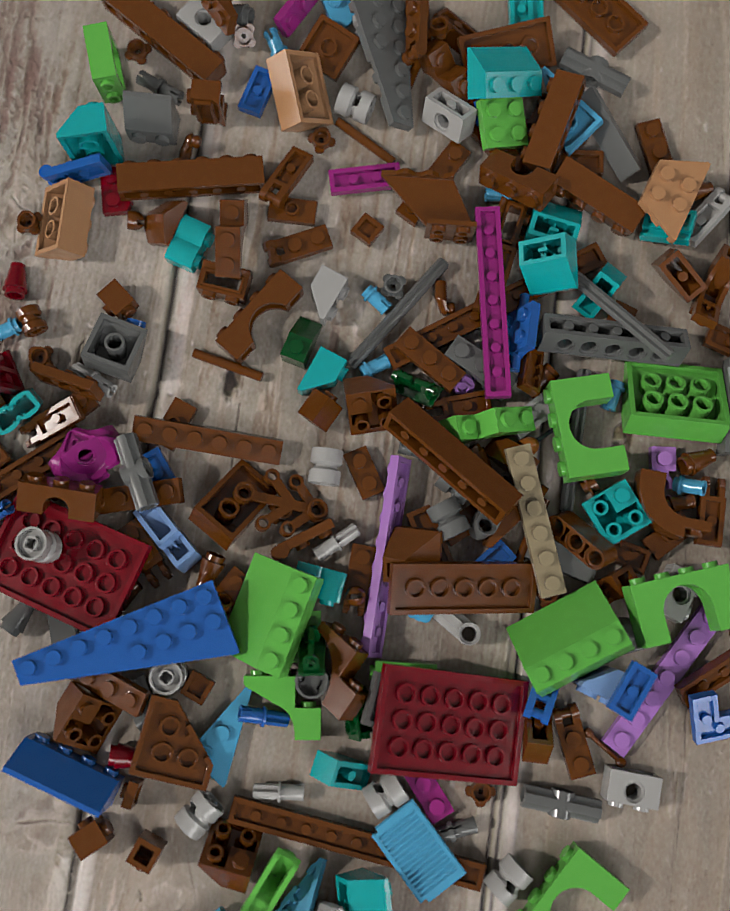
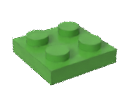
(502, 123)

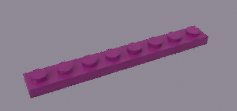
(492, 303)

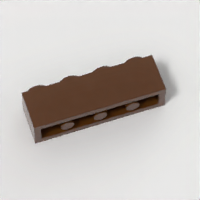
(554, 121)
(597, 197)

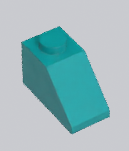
(609, 281)
(323, 372)
(340, 770)

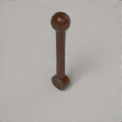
(619, 761)

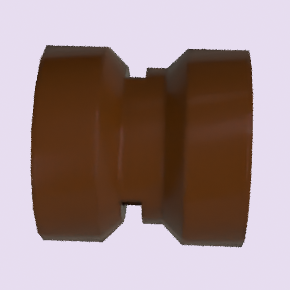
(32, 322)

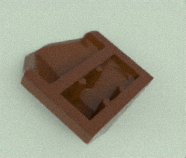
(163, 221)

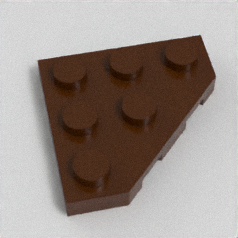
(170, 747)

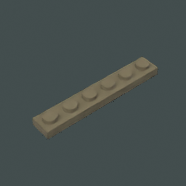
(535, 521)

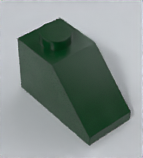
(300, 342)

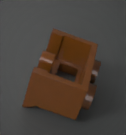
(207, 101)
(518, 209)
(229, 296)

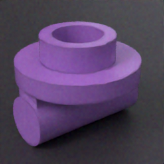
(465, 386)

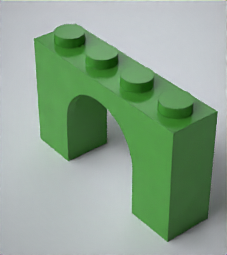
(576, 460)
(647, 599)
(576, 870)

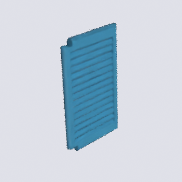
(418, 852)

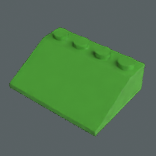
(675, 402)
(273, 614)
(569, 639)

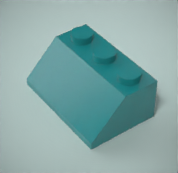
(502, 73)
(91, 132)

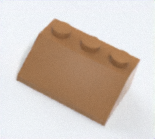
(299, 90)
(65, 220)

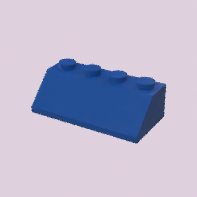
(64, 773)

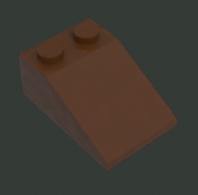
(221, 514)

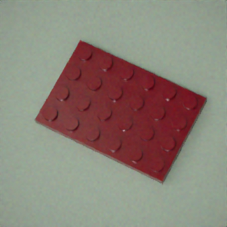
(86, 581)
(448, 725)

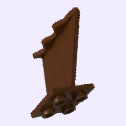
(434, 202)

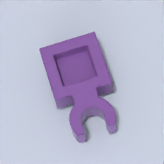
(663, 460)

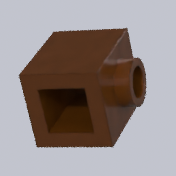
(117, 301)
(320, 409)
(91, 836)
(146, 851)

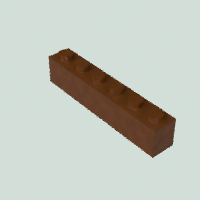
(169, 38)
(190, 177)
(452, 460)

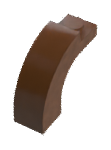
(707, 305)
(650, 491)

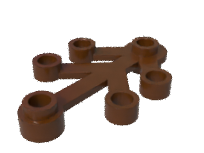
(284, 502)

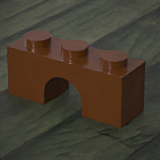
(531, 190)
(80, 496)

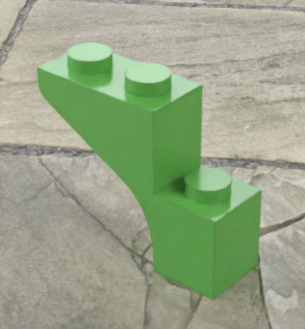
(490, 423)
(282, 692)
(272, 881)

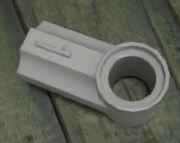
(455, 624)

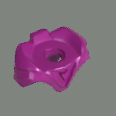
(92, 462)

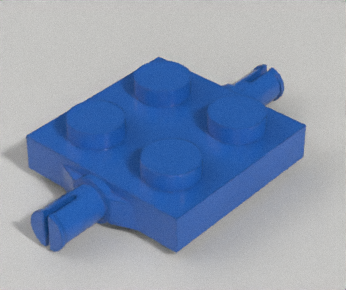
(522, 330)

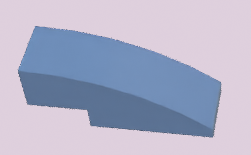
(169, 538)

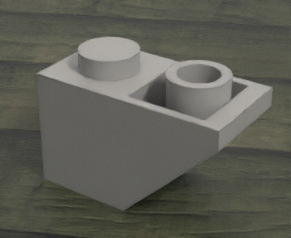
(327, 291)

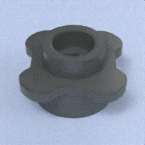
(389, 280)

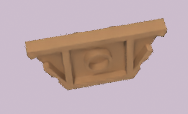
(672, 193)

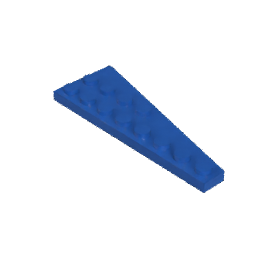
(163, 633)

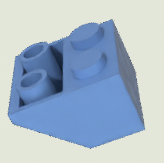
(600, 683)

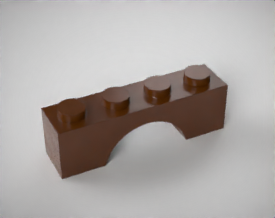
(278, 294)

